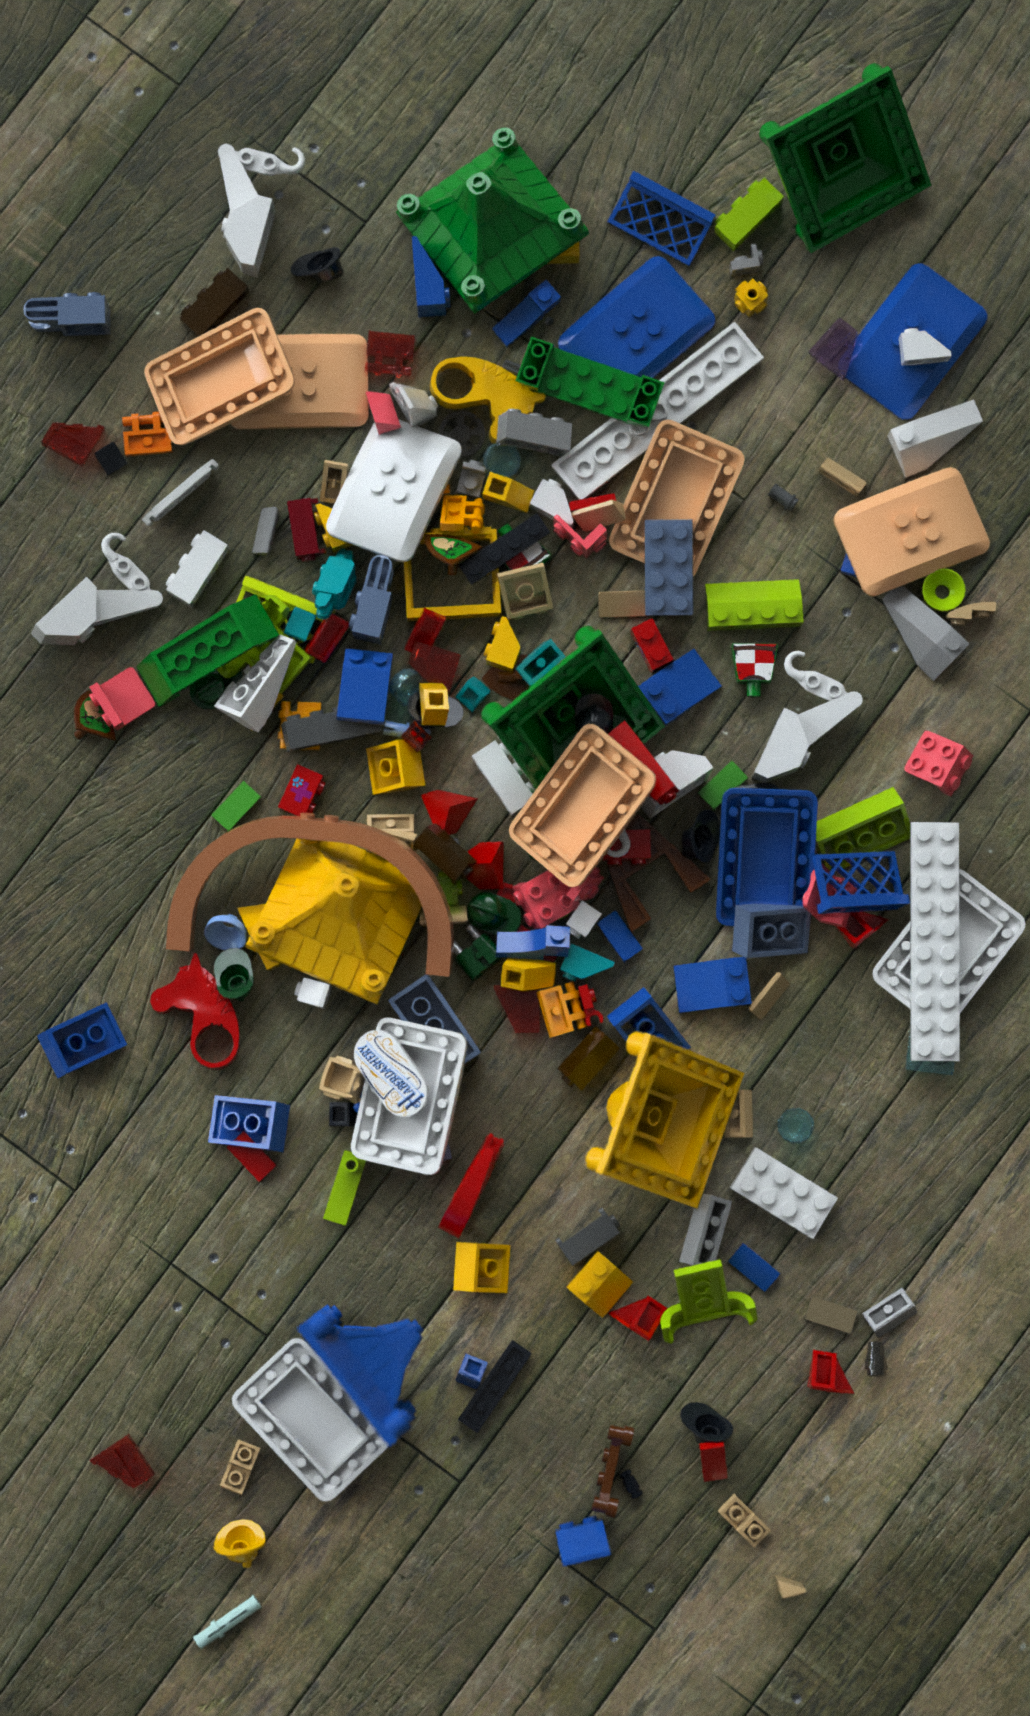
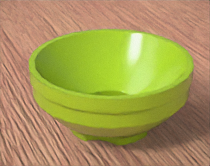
(946, 578)

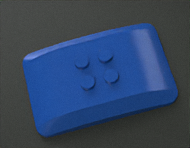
(920, 302)
(641, 322)
(764, 848)

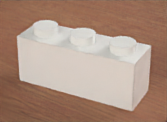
(196, 568)
(503, 776)

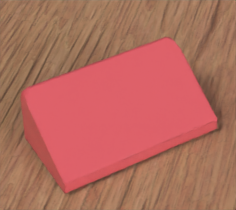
(383, 412)

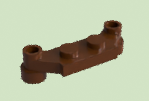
(618, 1437)

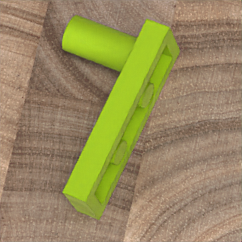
(344, 1188)

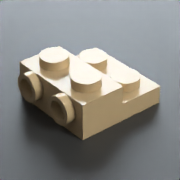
(525, 591)

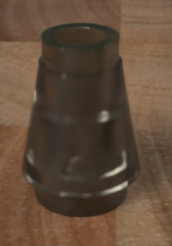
(875, 1360)

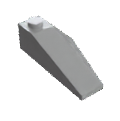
(926, 634)

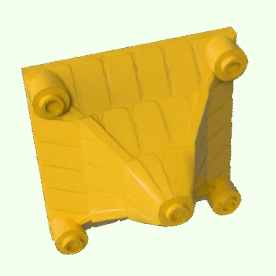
(337, 916)
(667, 1120)

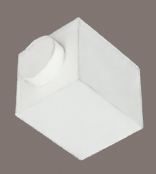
(583, 920)

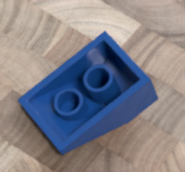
(430, 290)
(364, 686)
(679, 687)
(712, 984)
(644, 1015)
(81, 1040)
(260, 1119)
(582, 1540)

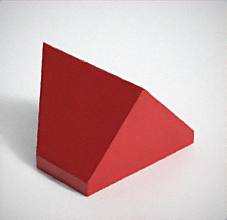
(448, 809)
(489, 865)
(860, 926)
(641, 1316)
(827, 1373)

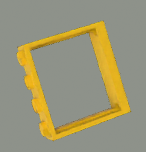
(463, 611)

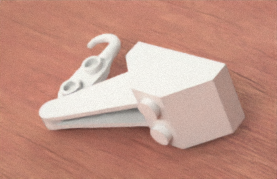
(250, 214)
(87, 607)
(797, 732)
(685, 771)

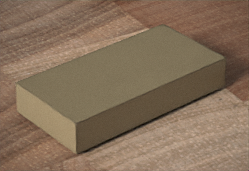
(831, 1314)

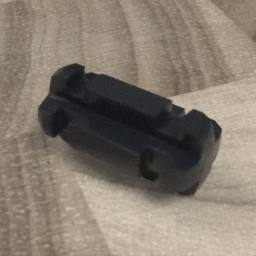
(631, 1484)

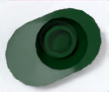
(210, 688)
(493, 913)
(234, 974)

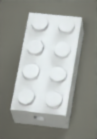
(783, 1193)

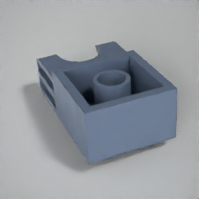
(70, 314)
(373, 602)

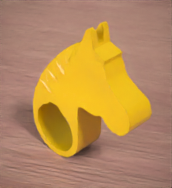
(490, 387)

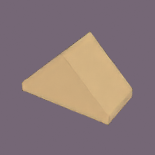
(332, 480)

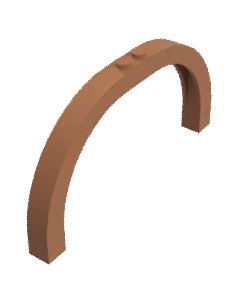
(428, 889)

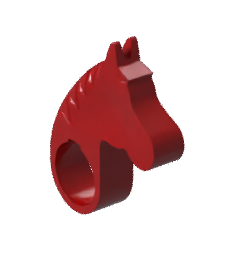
(197, 992)
(471, 1186)

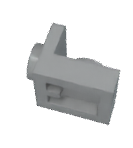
(744, 265)
(471, 479)

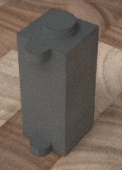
(590, 1237)

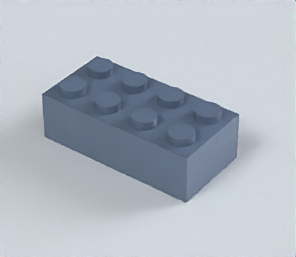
(669, 567)
(426, 1006)

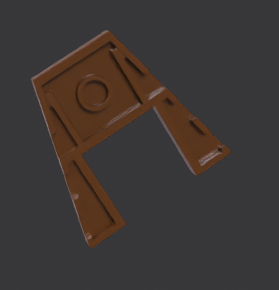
(686, 869)

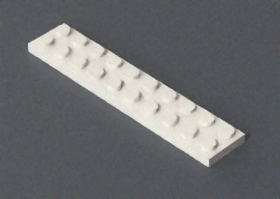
(684, 393)
(934, 941)

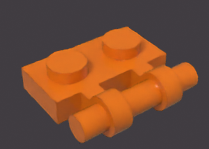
(148, 441)

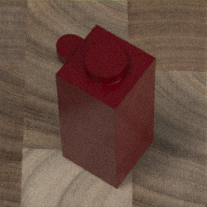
(304, 529)

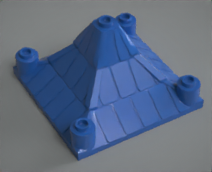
(368, 1365)

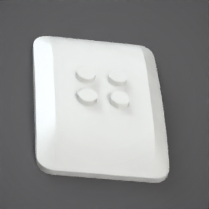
(393, 490)
(985, 935)
(417, 1140)
(309, 1420)

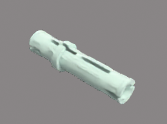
(228, 1621)

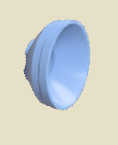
(223, 936)

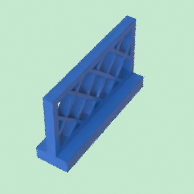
(673, 201)
(859, 902)

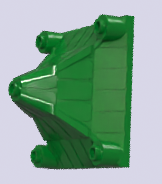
(848, 159)
(492, 222)
(542, 719)

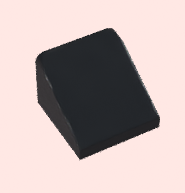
(110, 458)
(342, 1114)

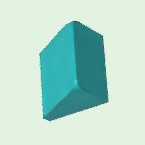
(300, 624)
(473, 693)

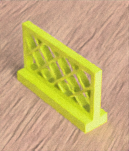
(263, 589)

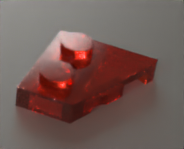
(73, 440)
(434, 663)
(520, 1008)
(124, 1462)

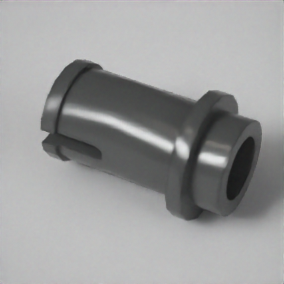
(783, 497)

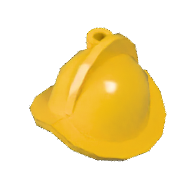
(240, 1541)

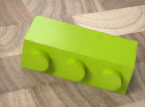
(748, 213)

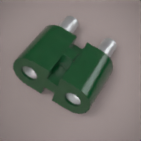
(477, 957)

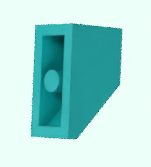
(540, 661)
(583, 964)

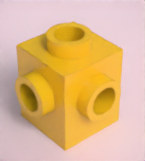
(747, 304)

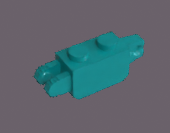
(335, 583)

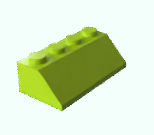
(753, 605)
(864, 827)

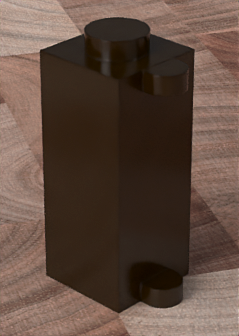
(445, 853)
(587, 1059)

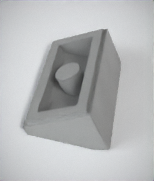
(265, 531)
(890, 1312)

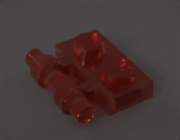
(393, 346)

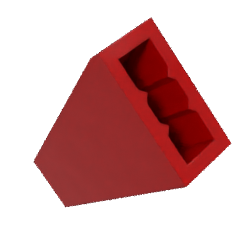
(664, 789)

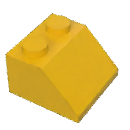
(394, 767)
(481, 1267)
(599, 1284)

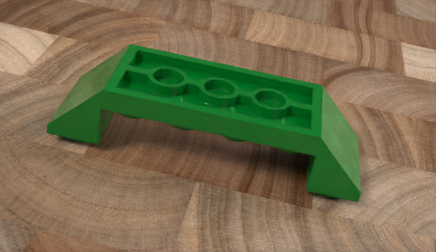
(589, 384)
(206, 648)

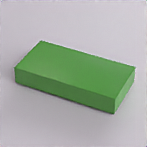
(727, 778)
(236, 806)

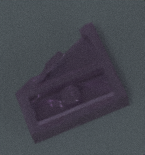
(836, 348)

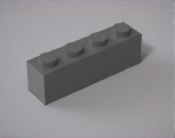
(322, 730)

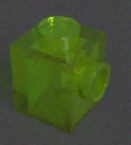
(451, 891)

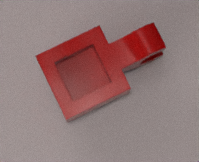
(588, 998)

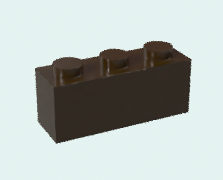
(214, 303)

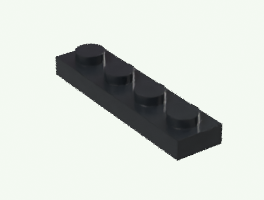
(504, 549)
(494, 1386)

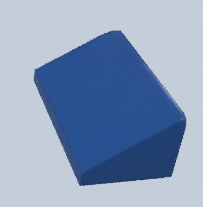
(619, 936)
(753, 1267)

